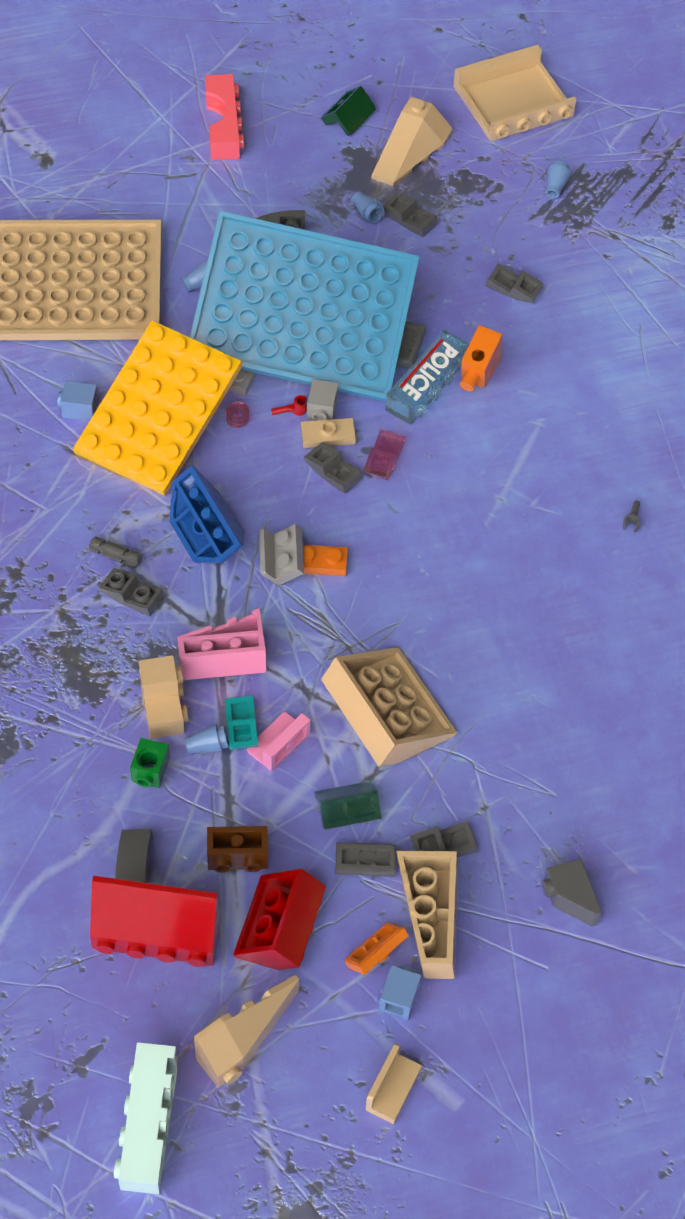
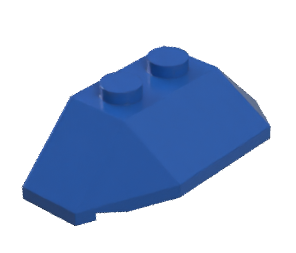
(203, 519)

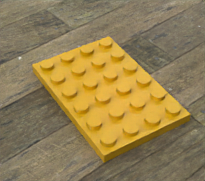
(158, 407)

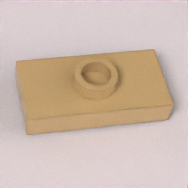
(331, 432)

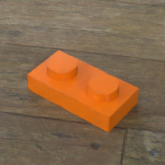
(325, 560)

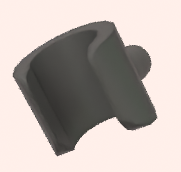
(632, 517)

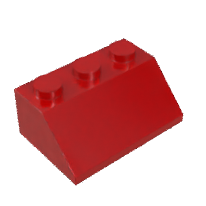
(280, 919)

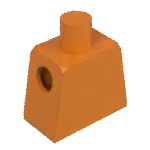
(481, 358)

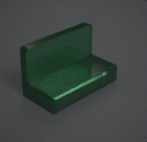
(348, 805)

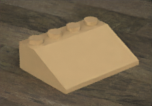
(387, 704)

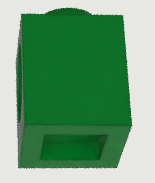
(149, 752)

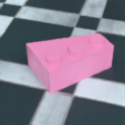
(224, 650)

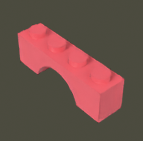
(224, 135)

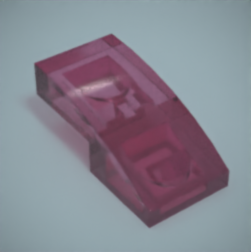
(384, 454)

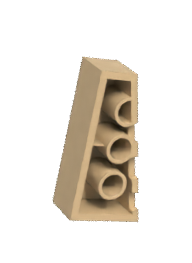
(431, 898)

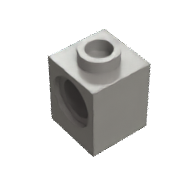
(322, 400)

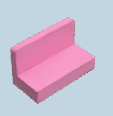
(280, 739)

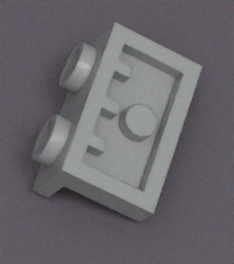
(281, 554)

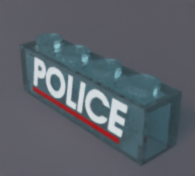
(426, 378)

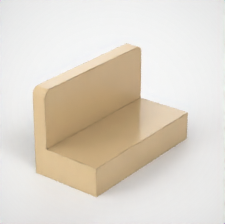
(392, 1086)

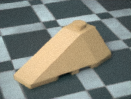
(413, 139)
(231, 1042)

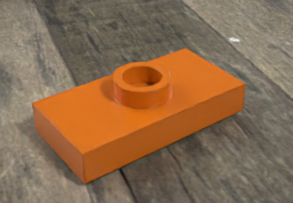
(376, 948)

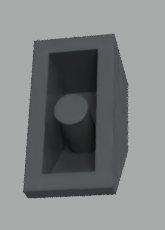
(572, 891)

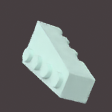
(148, 1118)

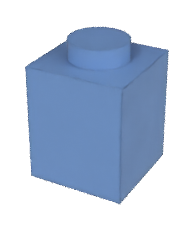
(78, 400)
(400, 992)

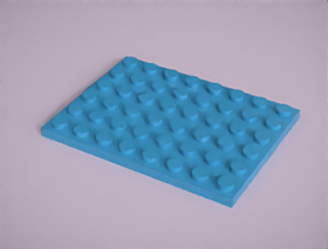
(305, 304)

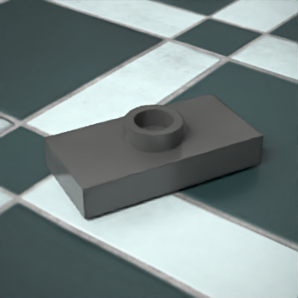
(410, 344)
(365, 859)

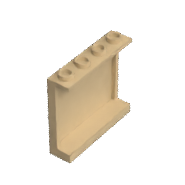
(512, 93)

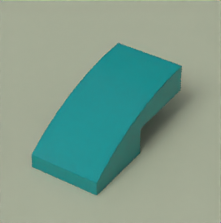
(241, 723)

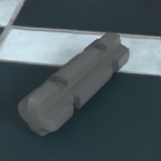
(115, 552)

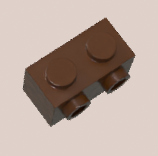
(237, 848)

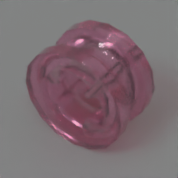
(237, 407)

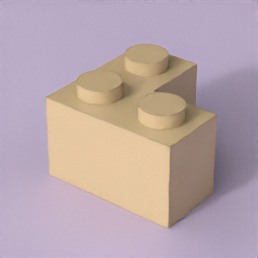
(161, 693)

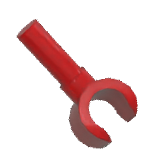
(297, 407)

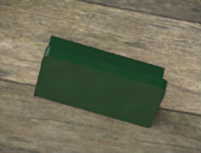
(350, 110)

